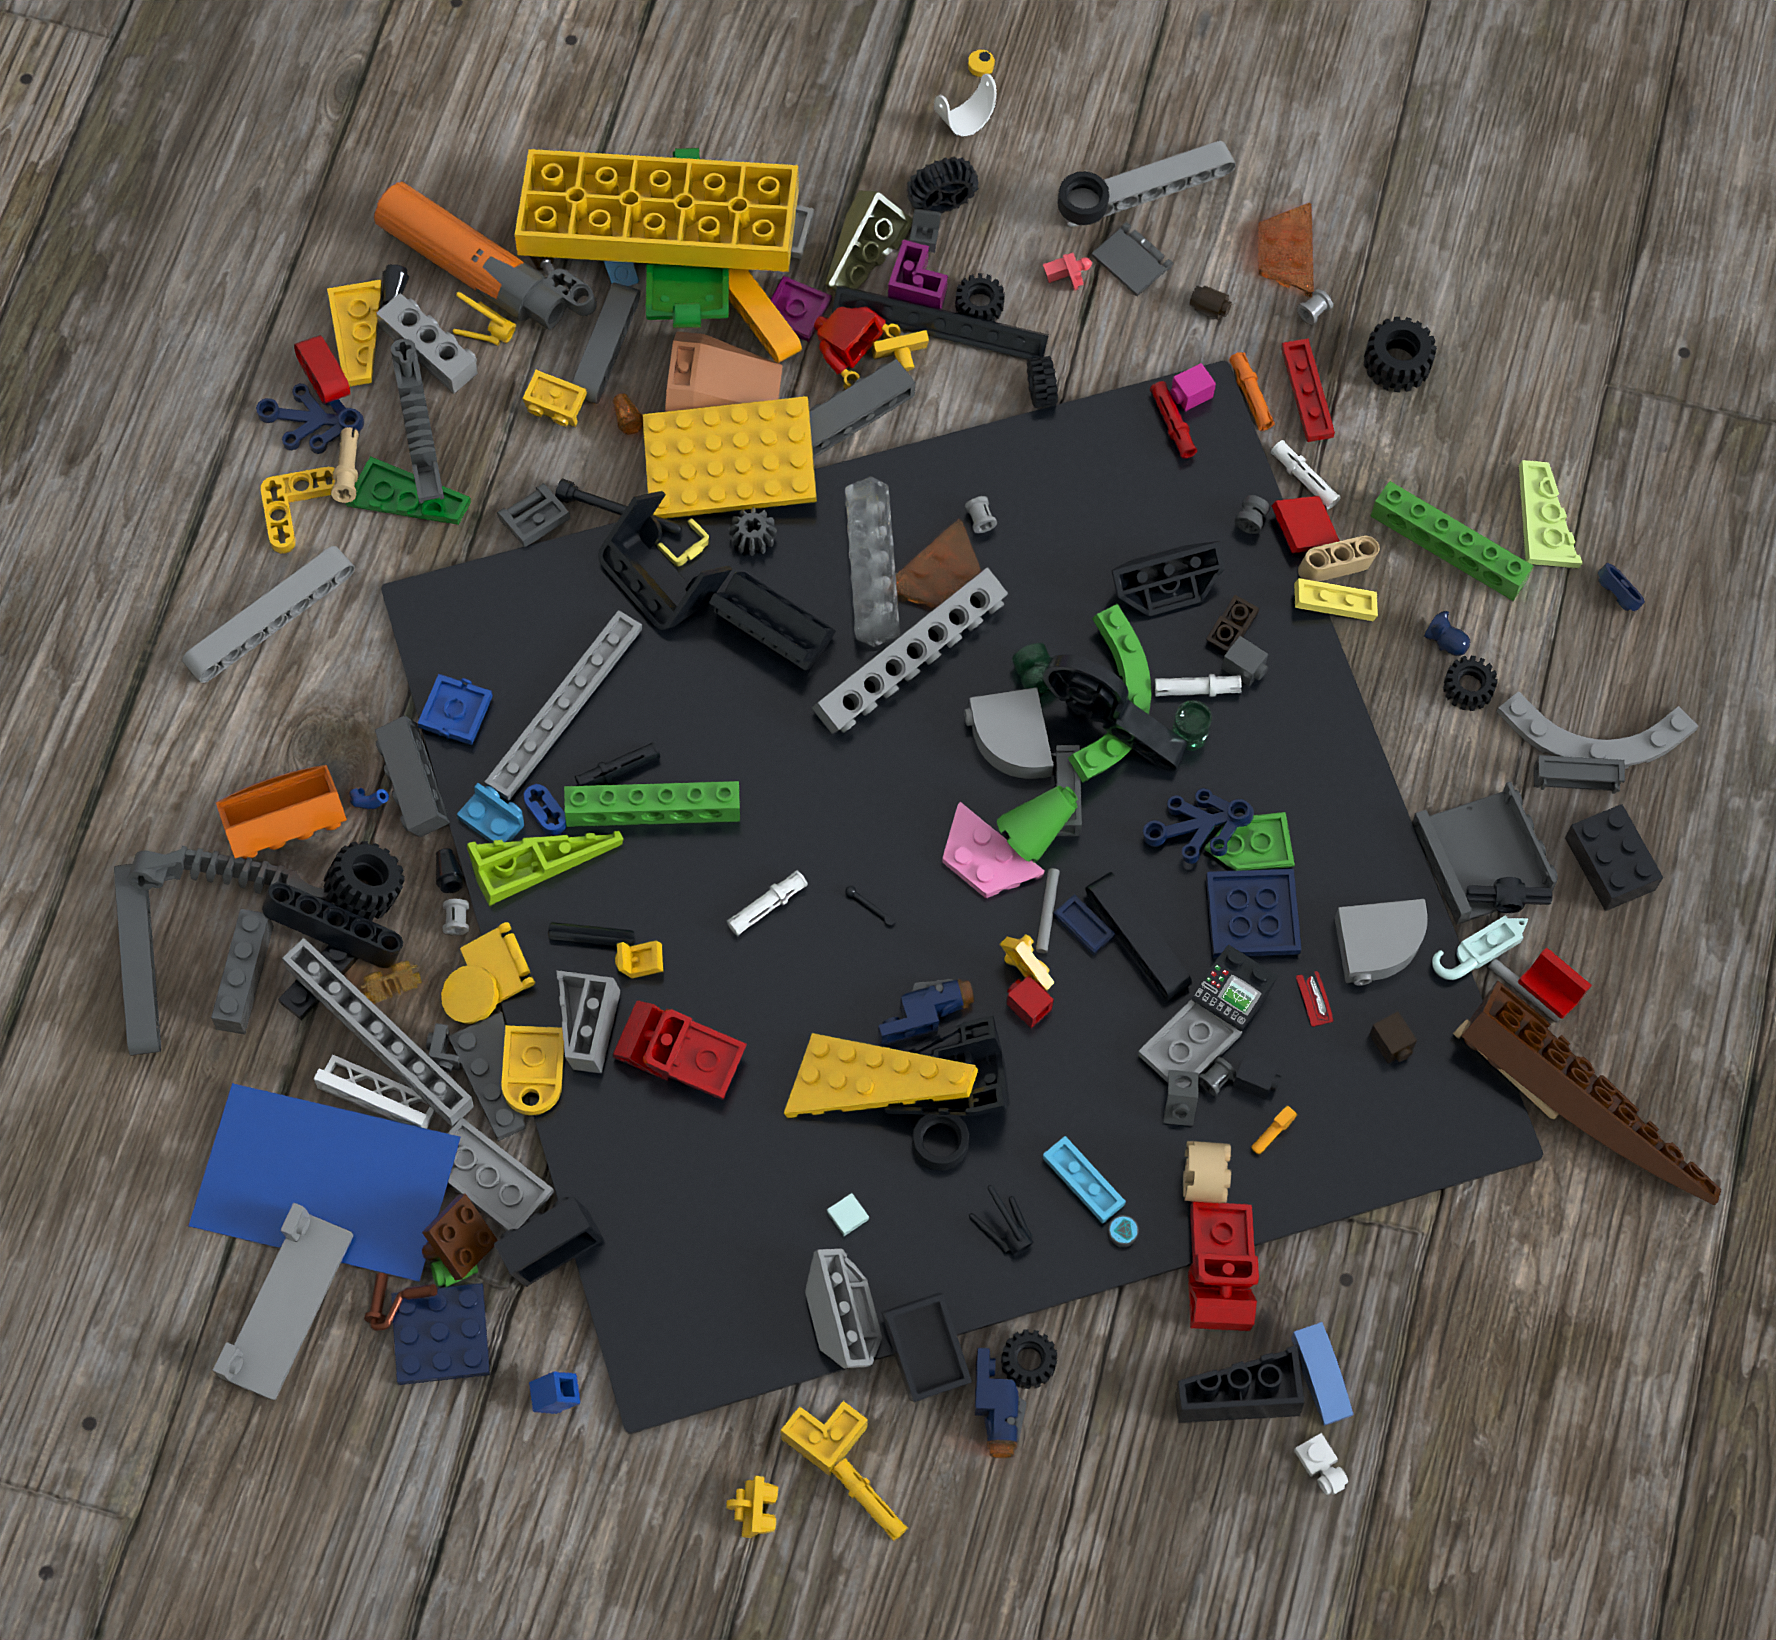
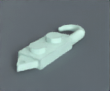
(1483, 947)

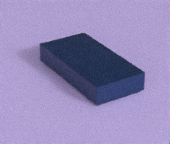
(1084, 924)

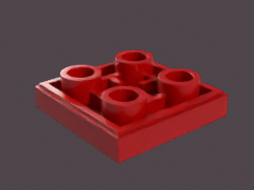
(1304, 523)

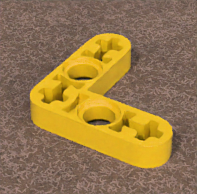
(287, 494)

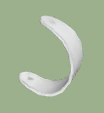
(973, 113)

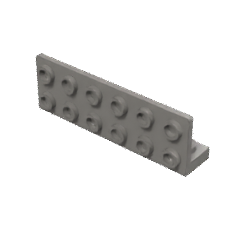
(285, 1304)

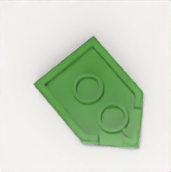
(1259, 845)

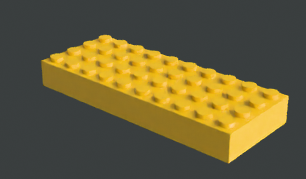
(657, 210)

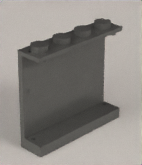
(1481, 845)

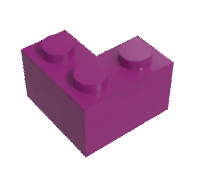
(912, 281)

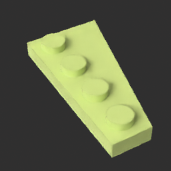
(1544, 523)

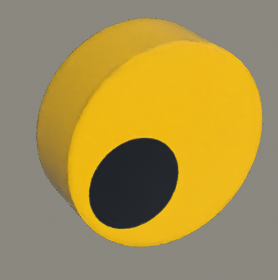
(981, 63)

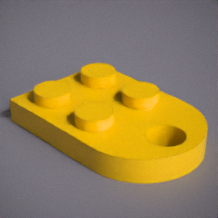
(532, 1064)

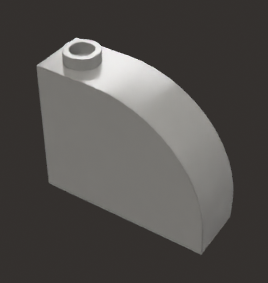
(1011, 733)
(1379, 938)

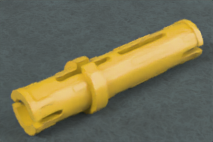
(868, 1498)

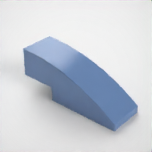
(1322, 1373)

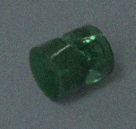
(1031, 664)
(1193, 723)

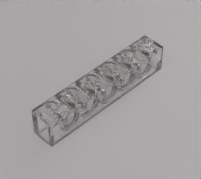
(872, 561)

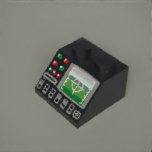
(1235, 988)

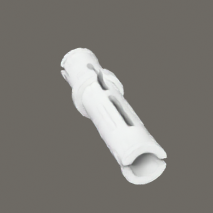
(1297, 467)
(1200, 685)
(771, 899)

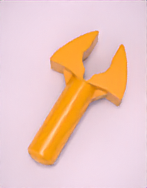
(1280, 1123)

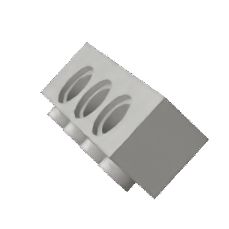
(452, 372)

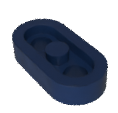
(1627, 595)

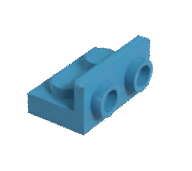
(491, 815)

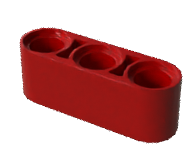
(322, 369)

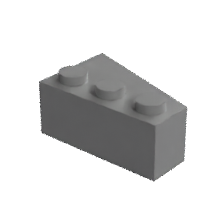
(587, 1017)

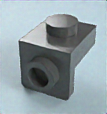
(925, 228)
(437, 1044)

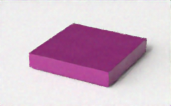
(800, 305)

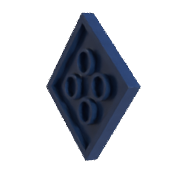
(1254, 912)
(441, 1336)

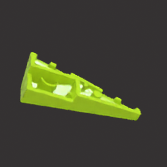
(517, 865)

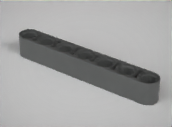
(137, 965)

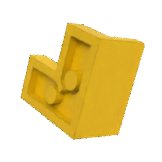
(824, 1443)

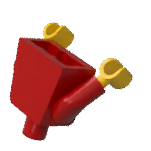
(849, 336)

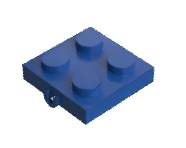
(455, 709)

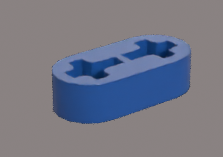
(540, 813)

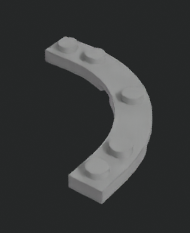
(1558, 742)

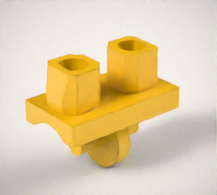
(749, 1507)

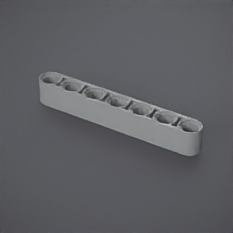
(1159, 179)
(268, 614)

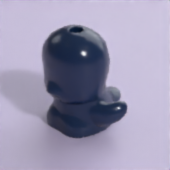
(1447, 637)

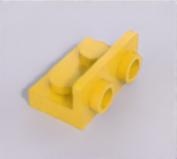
(554, 398)

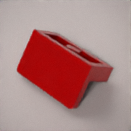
(1554, 983)

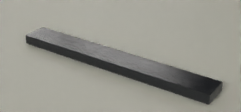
(947, 324)

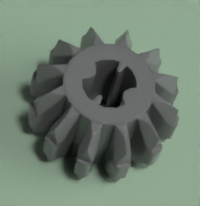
(752, 531)

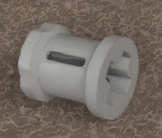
(1314, 306)
(980, 514)
(455, 916)

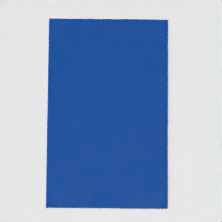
(337, 1163)

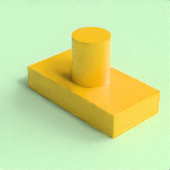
(901, 347)

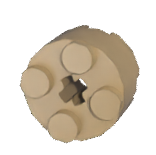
(1206, 1172)

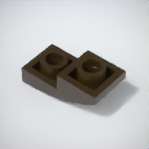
(1232, 623)

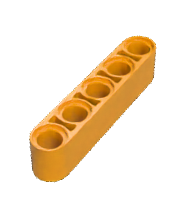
(762, 316)

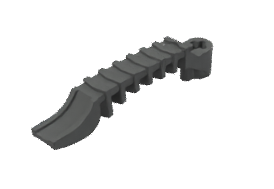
(416, 420)
(153, 868)

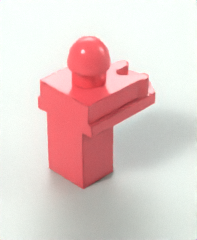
(1067, 267)

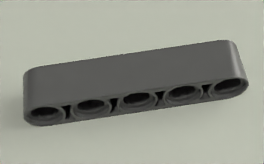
(606, 340)

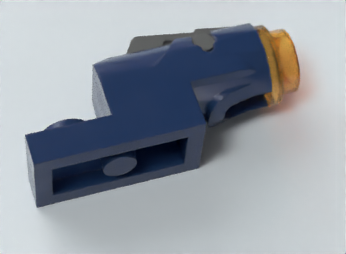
(923, 1006)
(1001, 1404)

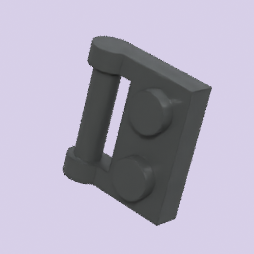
(537, 520)

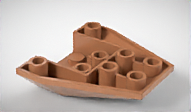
(717, 374)

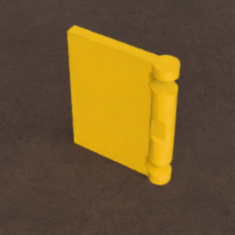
(501, 959)

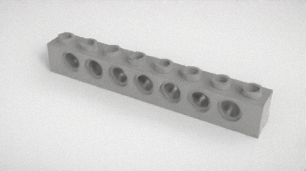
(831, 707)
(378, 1032)

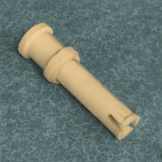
(345, 473)

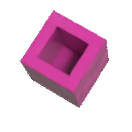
(1192, 387)

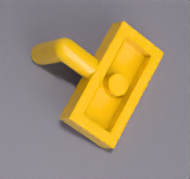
(1020, 955)

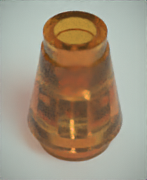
(627, 415)

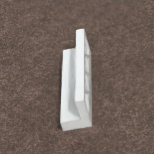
(372, 1100)

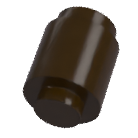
(1210, 302)

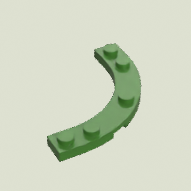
(1136, 676)

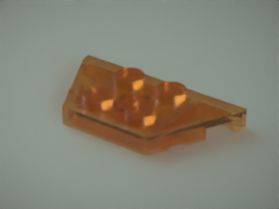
(1287, 249)
(939, 568)

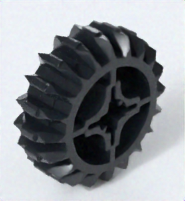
(943, 185)

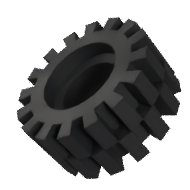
(980, 286)
(1042, 381)
(1472, 668)
(1033, 1341)

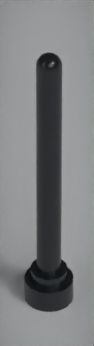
(567, 491)

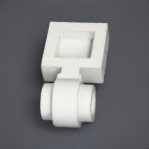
(1318, 1457)

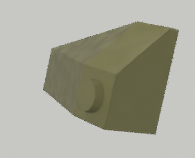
(868, 235)

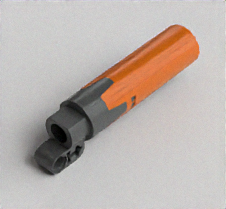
(480, 260)

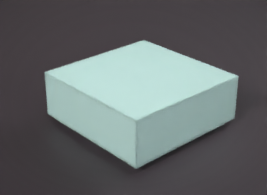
(847, 1214)

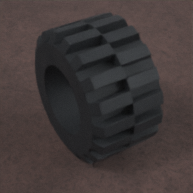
(1404, 336)
(372, 865)

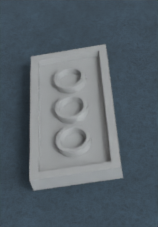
(495, 1179)

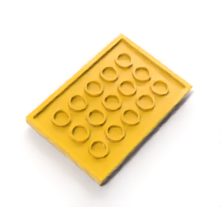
(730, 457)

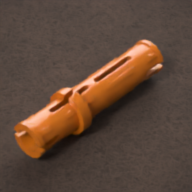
(1248, 383)

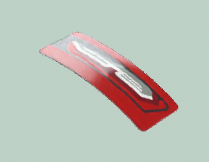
(1315, 998)

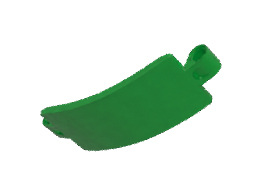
(686, 291)

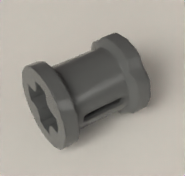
(1216, 1076)

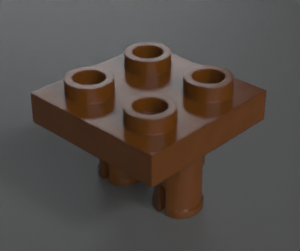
(458, 1237)

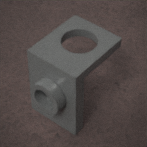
(1181, 1101)

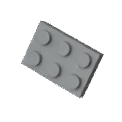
(1188, 1042)

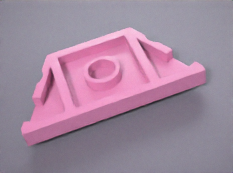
(984, 856)

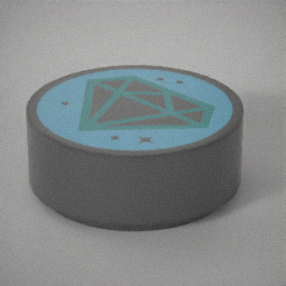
(1123, 1231)

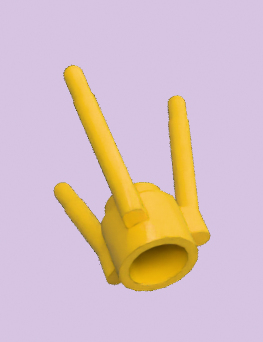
(500, 328)

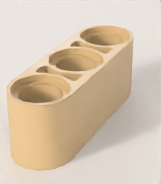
(1348, 551)

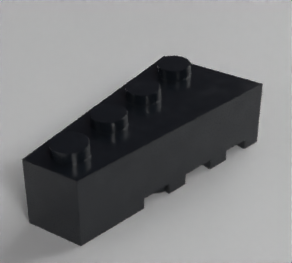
(1244, 1391)

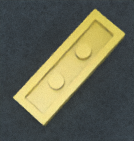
(1335, 599)

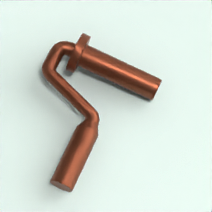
(376, 1318)

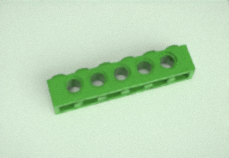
(1451, 540)
(652, 803)

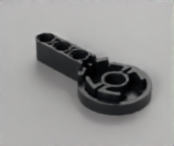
(1099, 691)

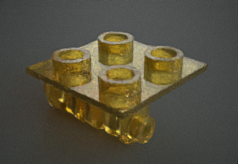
(404, 972)

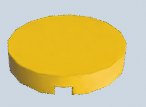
(469, 994)

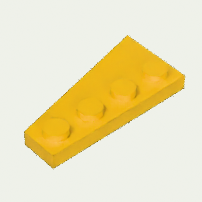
(356, 328)

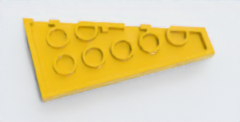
(868, 1076)

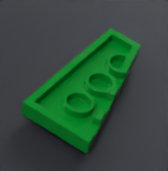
(394, 491)

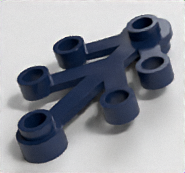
(313, 419)
(1201, 822)

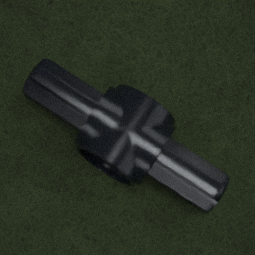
(1509, 895)

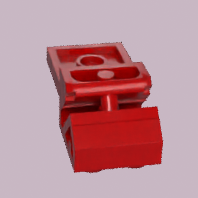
(679, 1048)
(1222, 1267)

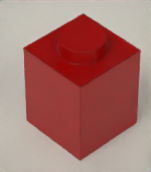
(1029, 1000)

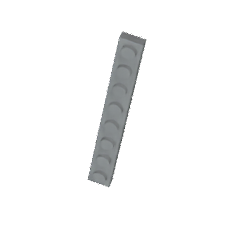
(563, 705)

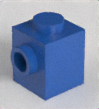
(554, 1392)

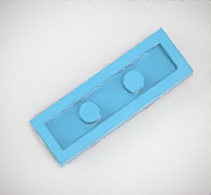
(1083, 1179)

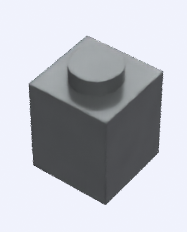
(1245, 660)

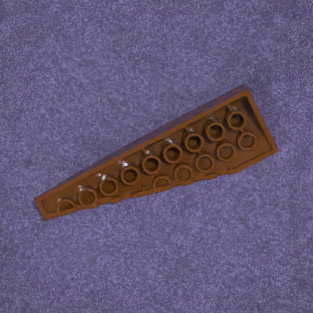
(1521, 1045)

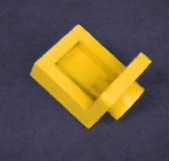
(639, 959)

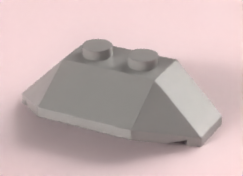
(842, 1310)

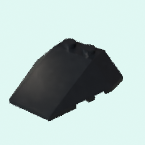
(975, 1044)

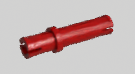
(1177, 428)

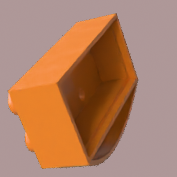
(280, 811)

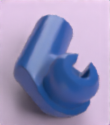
(371, 801)

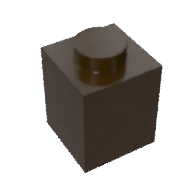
(1393, 1038)

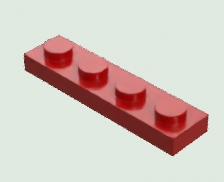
(1307, 390)

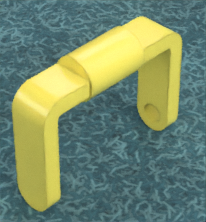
(692, 551)

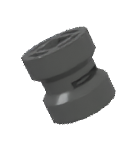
(1252, 513)

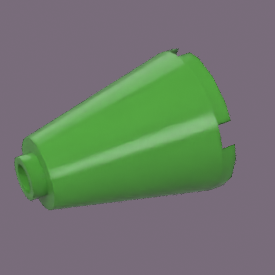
(1038, 821)

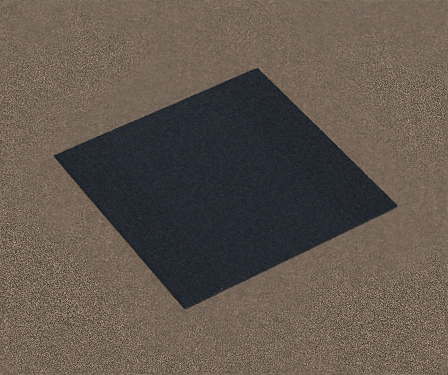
(727, 1199)

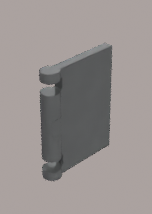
(1131, 259)

